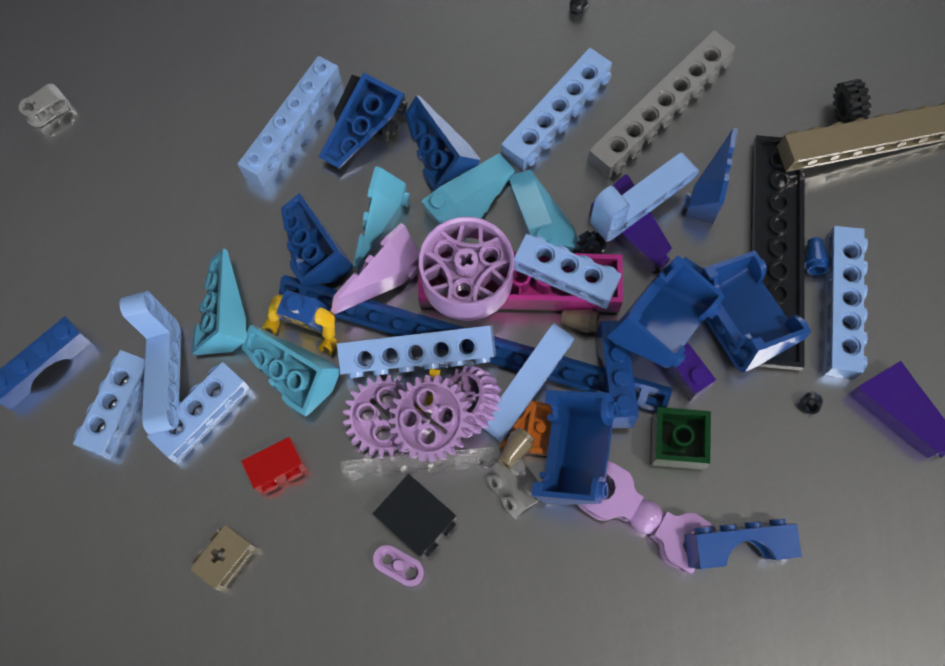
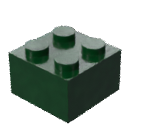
(681, 438)

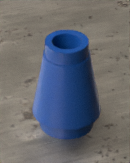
(816, 257)

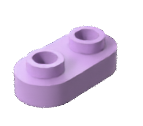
(400, 564)

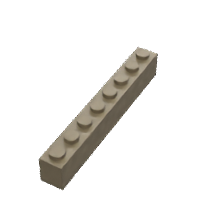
(862, 137)

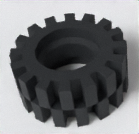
(851, 100)

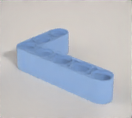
(617, 212)
(161, 360)

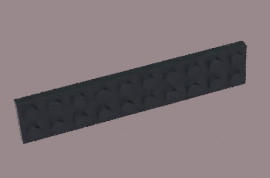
(780, 237)

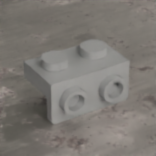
(513, 486)

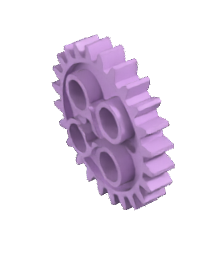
(366, 430)
(416, 436)

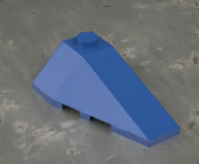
(364, 115)
(439, 145)
(711, 188)
(313, 250)

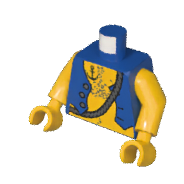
(304, 313)

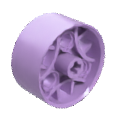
(466, 268)

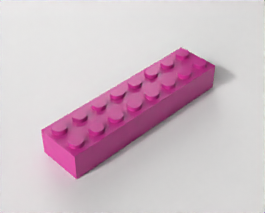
(533, 294)

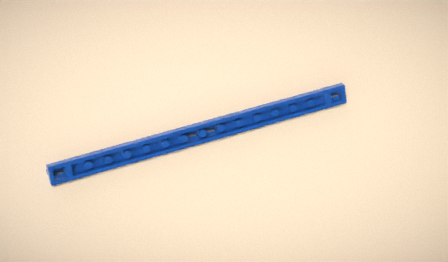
(508, 353)

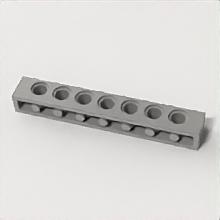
(712, 48)

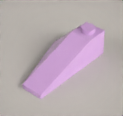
(387, 270)

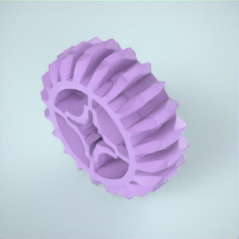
(483, 400)

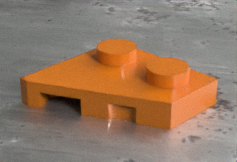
(536, 424)

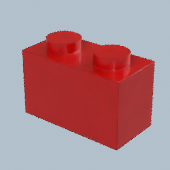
(274, 465)

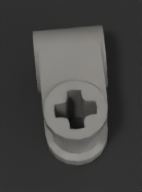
(46, 103)

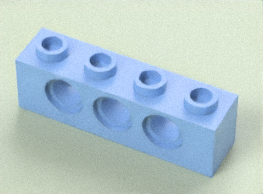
(574, 283)
(213, 408)
(118, 417)

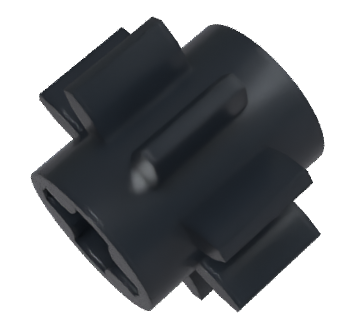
(590, 243)

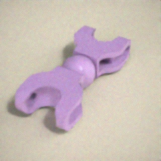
(647, 517)

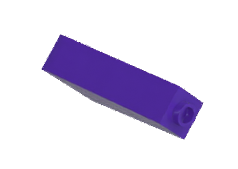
(643, 238)
(905, 408)

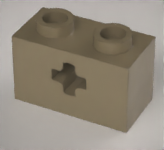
(234, 549)

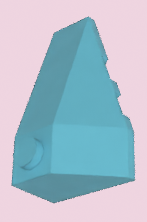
(470, 192)
(386, 205)
(540, 212)
(223, 316)
(296, 372)

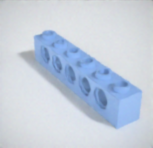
(589, 65)
(290, 122)
(351, 352)
(836, 360)

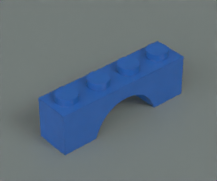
(58, 343)
(618, 376)
(713, 548)

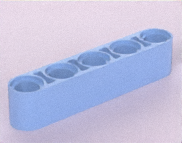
(529, 380)

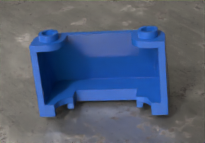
(667, 314)
(750, 320)
(577, 448)

